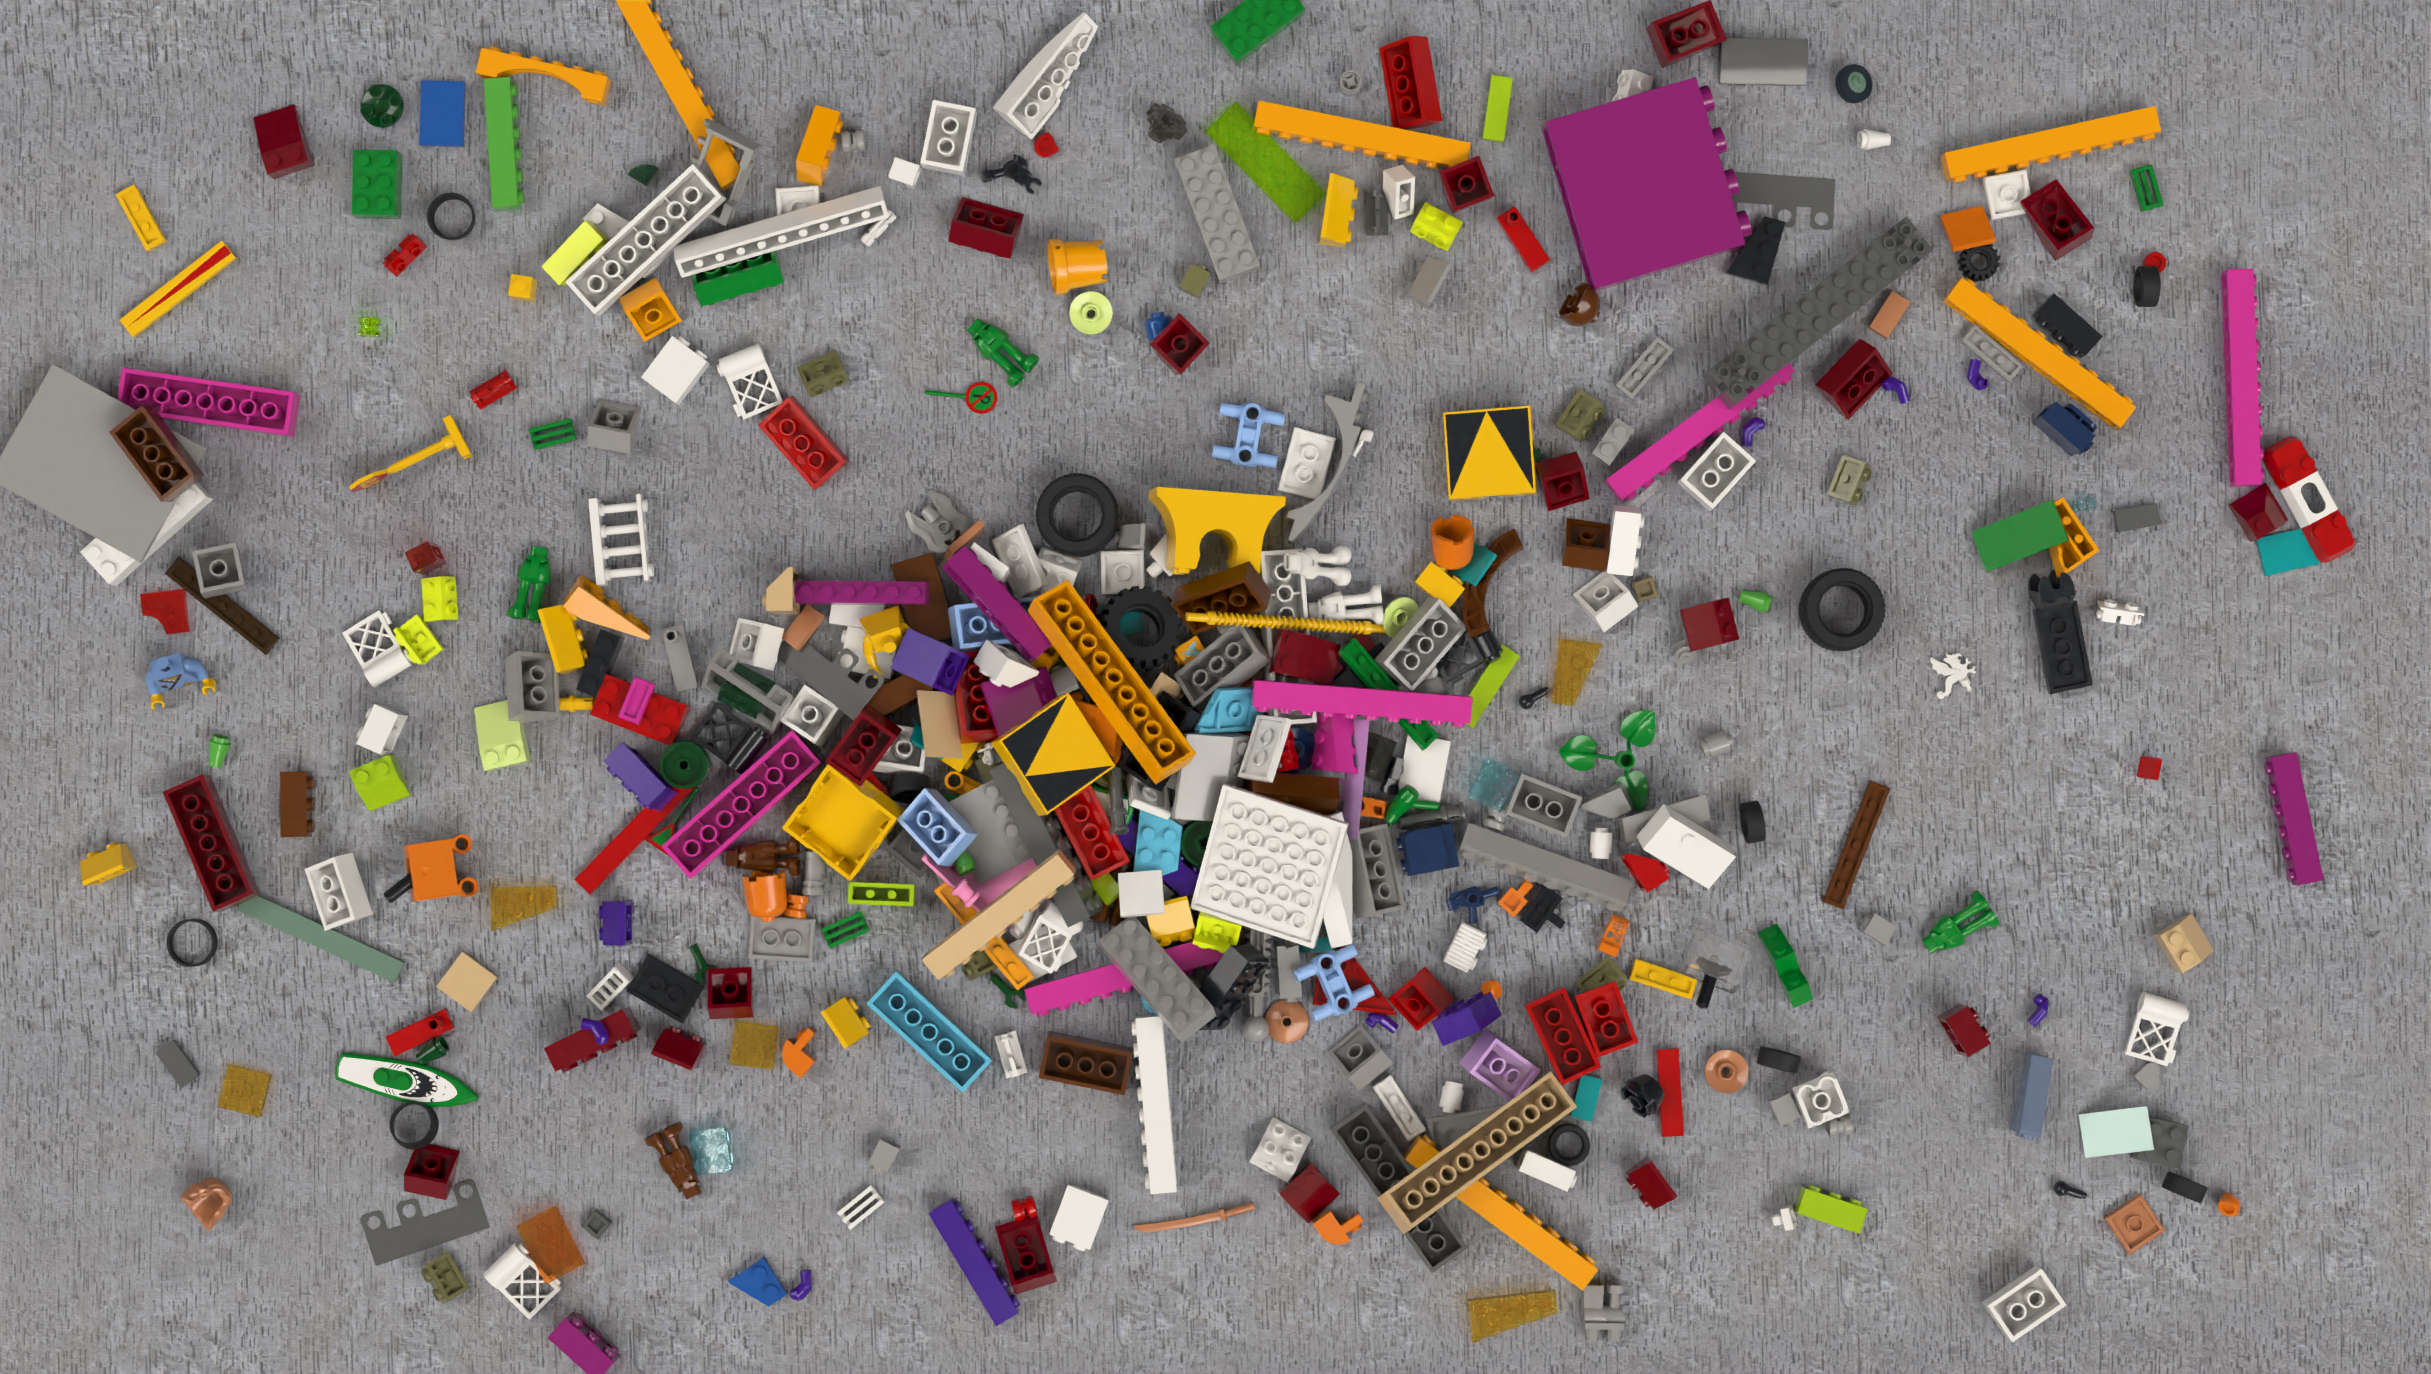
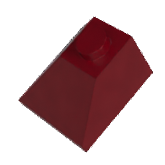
(2258, 512)

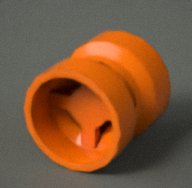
(796, 906)

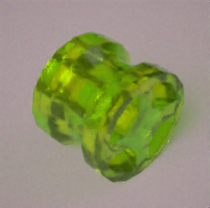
(369, 327)

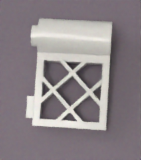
(742, 364)
(388, 662)
(1051, 917)
(2161, 1011)
(508, 1268)

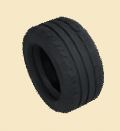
(1069, 484)
(1873, 609)

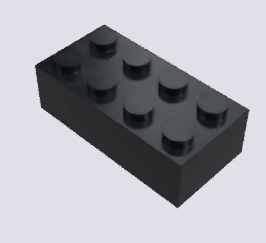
(1184, 718)
(1231, 982)

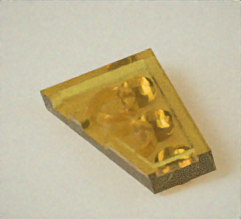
(1571, 669)
(519, 903)

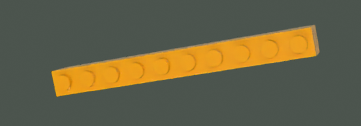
(680, 87)
(1359, 136)
(2051, 143)
(2039, 353)

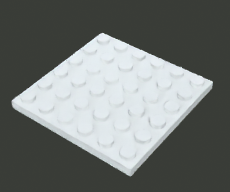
(1269, 865)

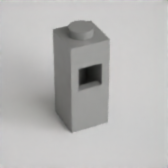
(1287, 962)

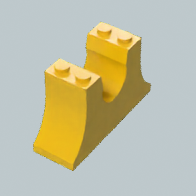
(1234, 516)

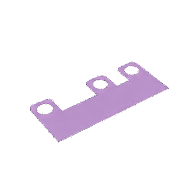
(1353, 783)

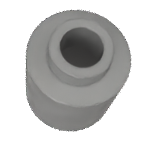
(1716, 744)

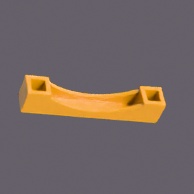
(495, 64)

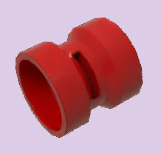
(1024, 1208)

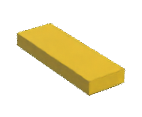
(141, 217)
(1662, 978)

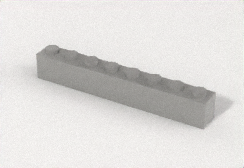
(1544, 867)

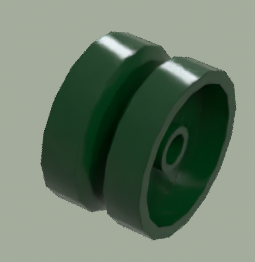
(698, 764)
(1191, 841)

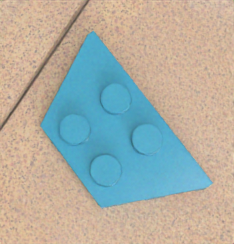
(1228, 711)
(1157, 844)

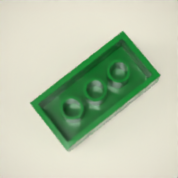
(1253, 25)

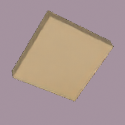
(467, 981)

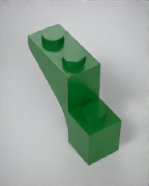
(1786, 965)

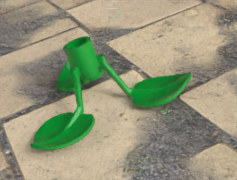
(1637, 728)

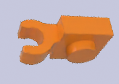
(1514, 899)

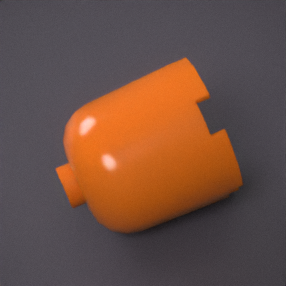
(1452, 542)
(765, 894)

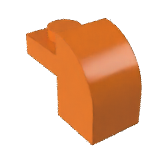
(794, 1054)
(1336, 1232)

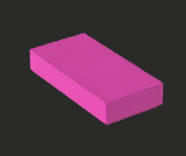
(636, 700)

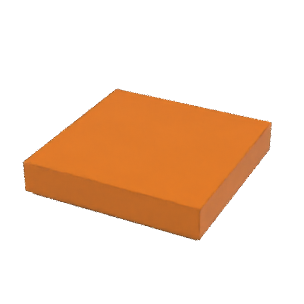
(1967, 228)

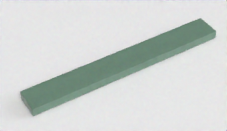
(328, 940)

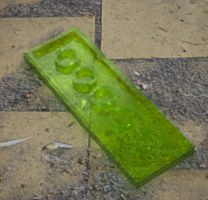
(1265, 163)

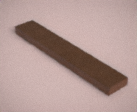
(1856, 844)

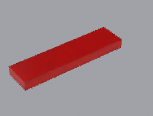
(1669, 1079)

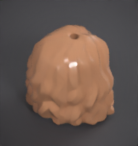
(208, 1200)

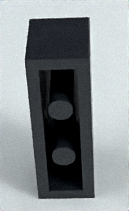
(2066, 326)
(600, 662)

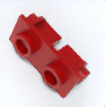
(398, 261)
(493, 390)

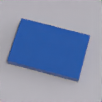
(442, 113)

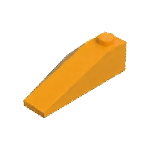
(590, 604)

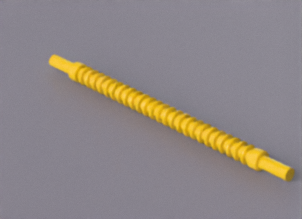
(1212, 618)

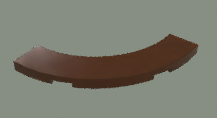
(1474, 597)

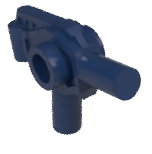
(1471, 898)

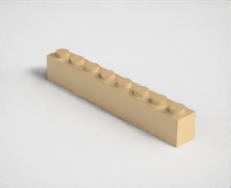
(999, 914)

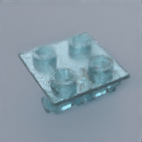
(1493, 785)
(711, 1151)

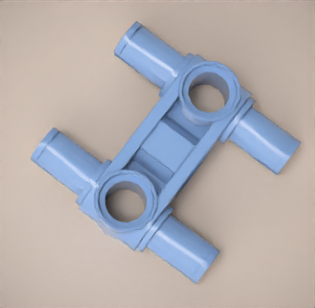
(1248, 435)
(1333, 983)

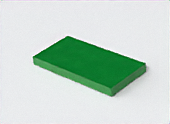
(2020, 536)

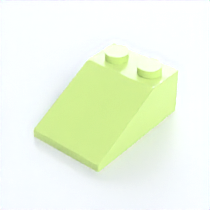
(499, 740)

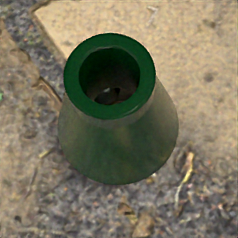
(433, 1050)

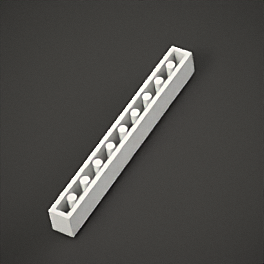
(780, 231)

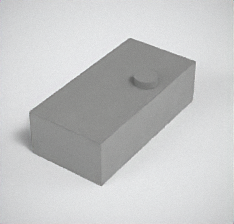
(1222, 665)

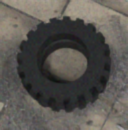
(1158, 610)

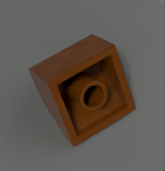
(1586, 545)

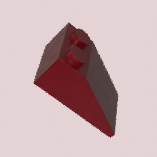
(1685, 33)
(282, 142)
(2057, 219)
(1304, 657)
(863, 745)
(1025, 1254)

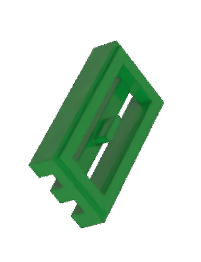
(2133, 173)
(534, 438)
(828, 937)

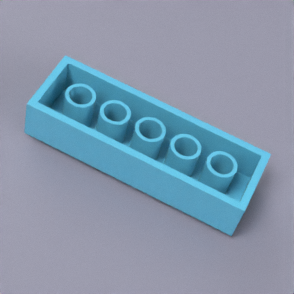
(930, 1031)

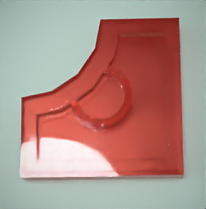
(168, 608)

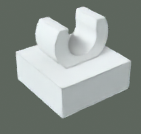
(1786, 1217)

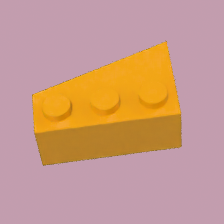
(818, 145)
(2080, 544)

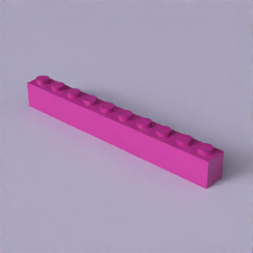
(2241, 378)
(1685, 437)
(1361, 701)
(1108, 978)

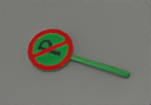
(979, 397)

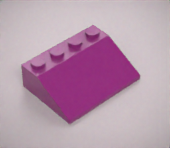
(1018, 703)

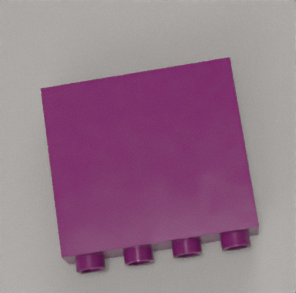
(1645, 184)

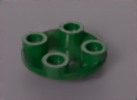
(382, 106)

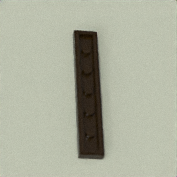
(224, 608)

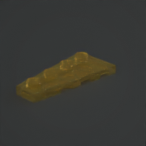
(1502, 1312)

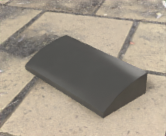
(1763, 61)

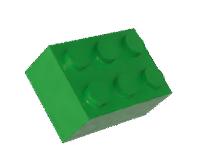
(377, 184)

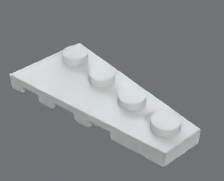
(611, 225)

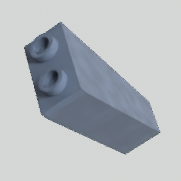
(2032, 1097)

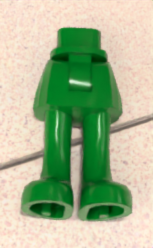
(991, 340)
(535, 571)
(1946, 933)

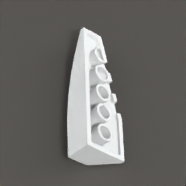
(1040, 84)
(1339, 905)

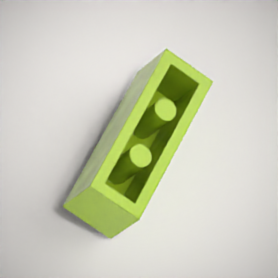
(882, 893)
(1831, 1208)

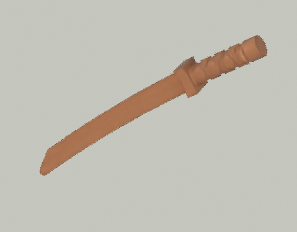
(1196, 1220)

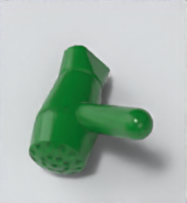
(1407, 799)

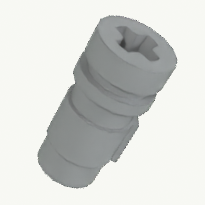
(813, 869)

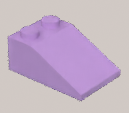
(1499, 1066)

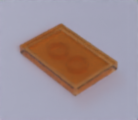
(550, 1244)

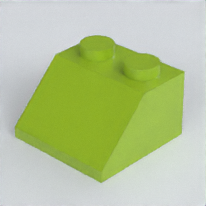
(380, 782)

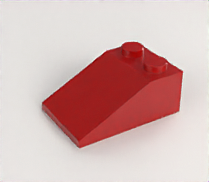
(1605, 1019)

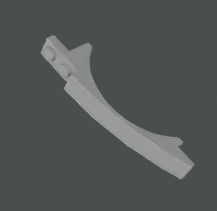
(1345, 415)

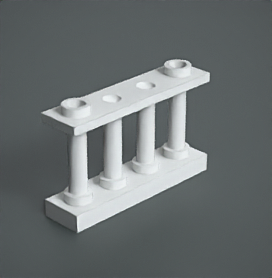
(600, 532)

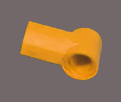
(966, 785)

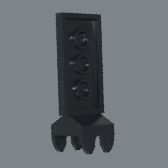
(2059, 632)

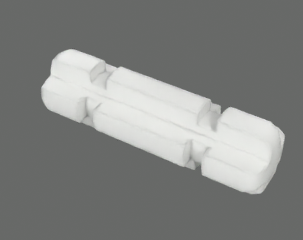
(877, 229)

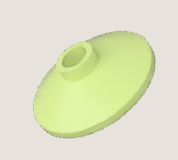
(1082, 305)
(1401, 606)

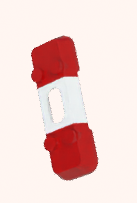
(2291, 469)

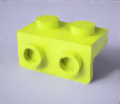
(1436, 226)
(439, 598)
(418, 640)
(1215, 933)

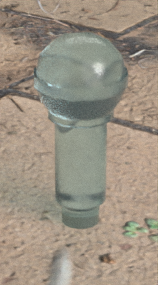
(2087, 504)

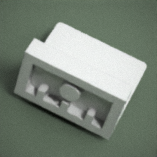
(1056, 569)
(1280, 1150)

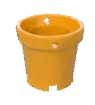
(1075, 264)

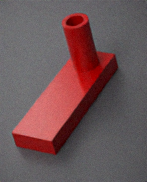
(1523, 239)
(420, 1032)

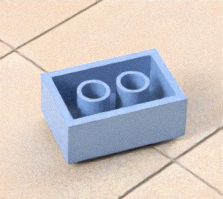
(937, 827)

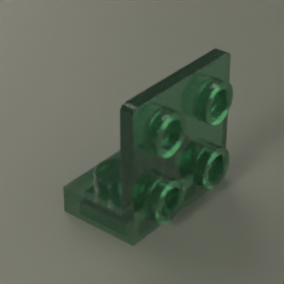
(741, 700)

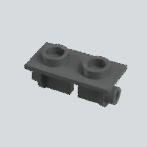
(1376, 213)

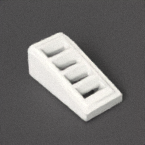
(620, 976)

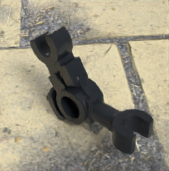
(1013, 170)

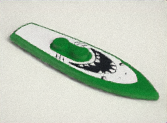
(403, 1080)

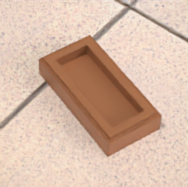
(1889, 314)
(803, 627)

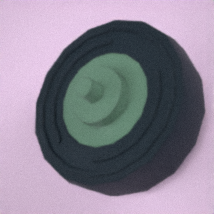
(1853, 83)

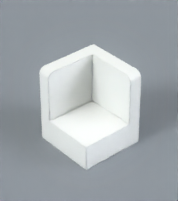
(905, 172)

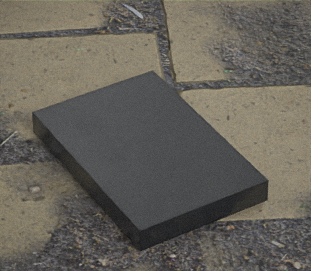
(665, 988)

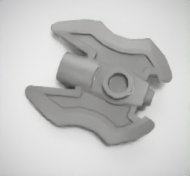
(940, 525)

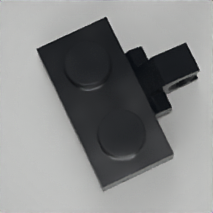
(1543, 911)

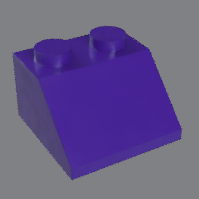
(616, 923)

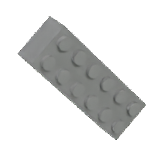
(1217, 214)
(1157, 978)

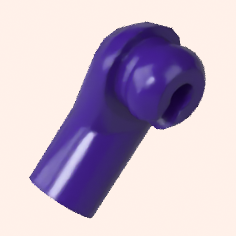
(1974, 376)
(1898, 386)
(1750, 428)
(2042, 1010)
(1383, 1020)
(598, 1029)
(804, 1287)

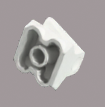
(1820, 1100)

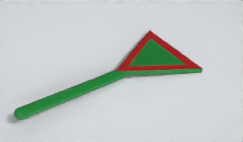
(663, 835)

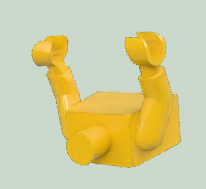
(882, 633)

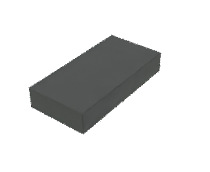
(2137, 517)
(178, 1063)

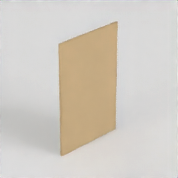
(939, 724)

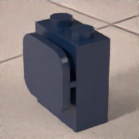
(2067, 427)
(1428, 850)

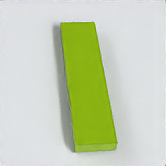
(1490, 683)

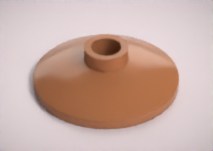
(1291, 1010)
(1737, 1071)

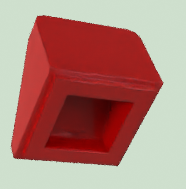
(2149, 768)

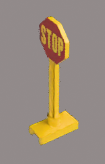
(453, 439)

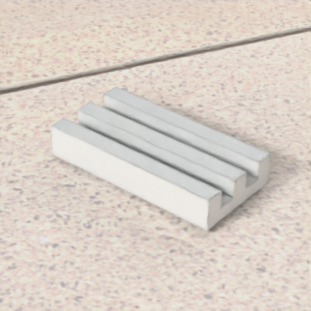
(846, 1218)

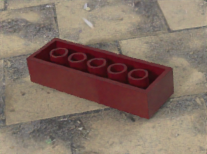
(211, 843)

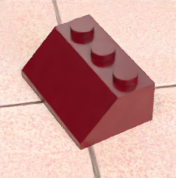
(985, 227)
(1854, 378)

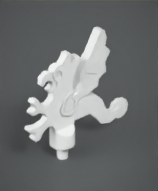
(1958, 672)

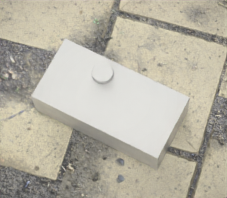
(1686, 846)

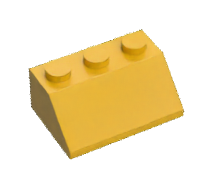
(1338, 211)
(563, 639)

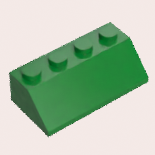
(738, 278)

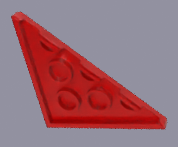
(1356, 978)

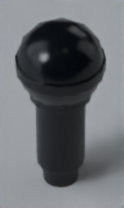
(1527, 701)
(2062, 1189)

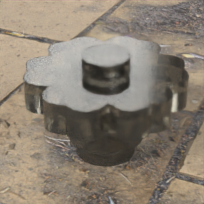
(1165, 123)

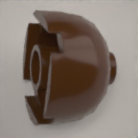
(1581, 307)

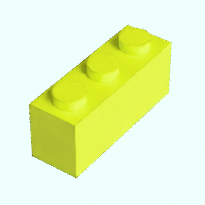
(575, 252)

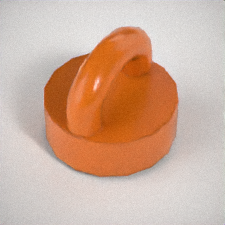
(1493, 987)
(2229, 1205)

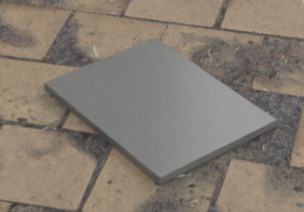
(78, 471)

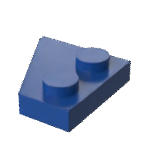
(760, 1283)

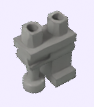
(1601, 1317)

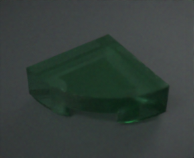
(643, 173)

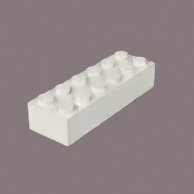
(116, 566)

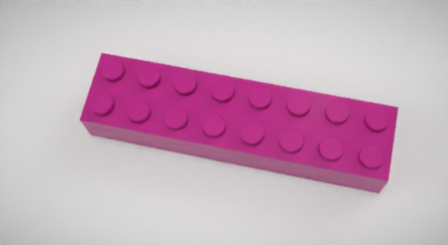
(211, 402)
(742, 804)

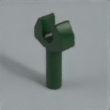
(702, 966)
(995, 979)

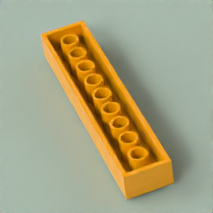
(1111, 682)
(1512, 1220)

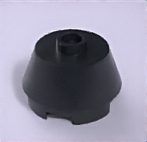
(1644, 1094)

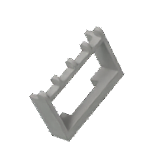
(750, 153)
(776, 699)

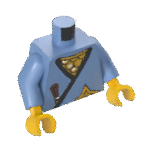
(174, 672)

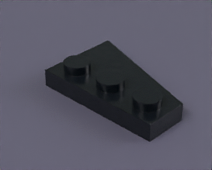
(1759, 252)

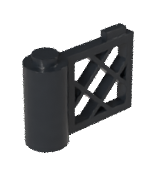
(1485, 648)
(745, 746)

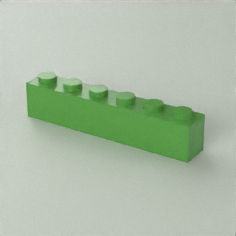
(503, 143)

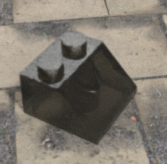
(1378, 756)

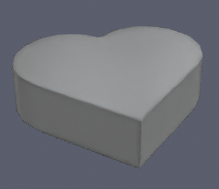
(2148, 1076)

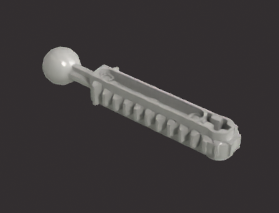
(1255, 1027)

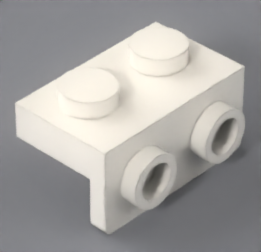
(1632, 83)

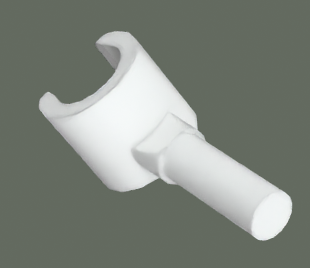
(1366, 435)

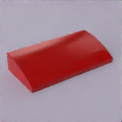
(803, 442)
(1090, 834)

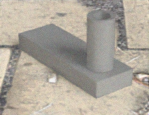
(680, 658)

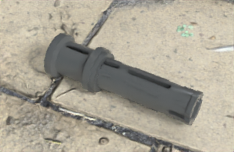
(1117, 810)
(1443, 815)

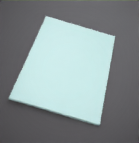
(2116, 1132)

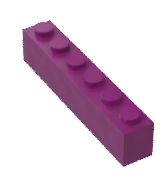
(862, 593)
(997, 603)
(2293, 818)

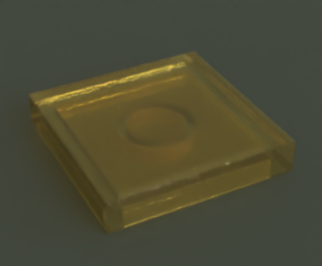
(754, 1045)
(244, 1090)

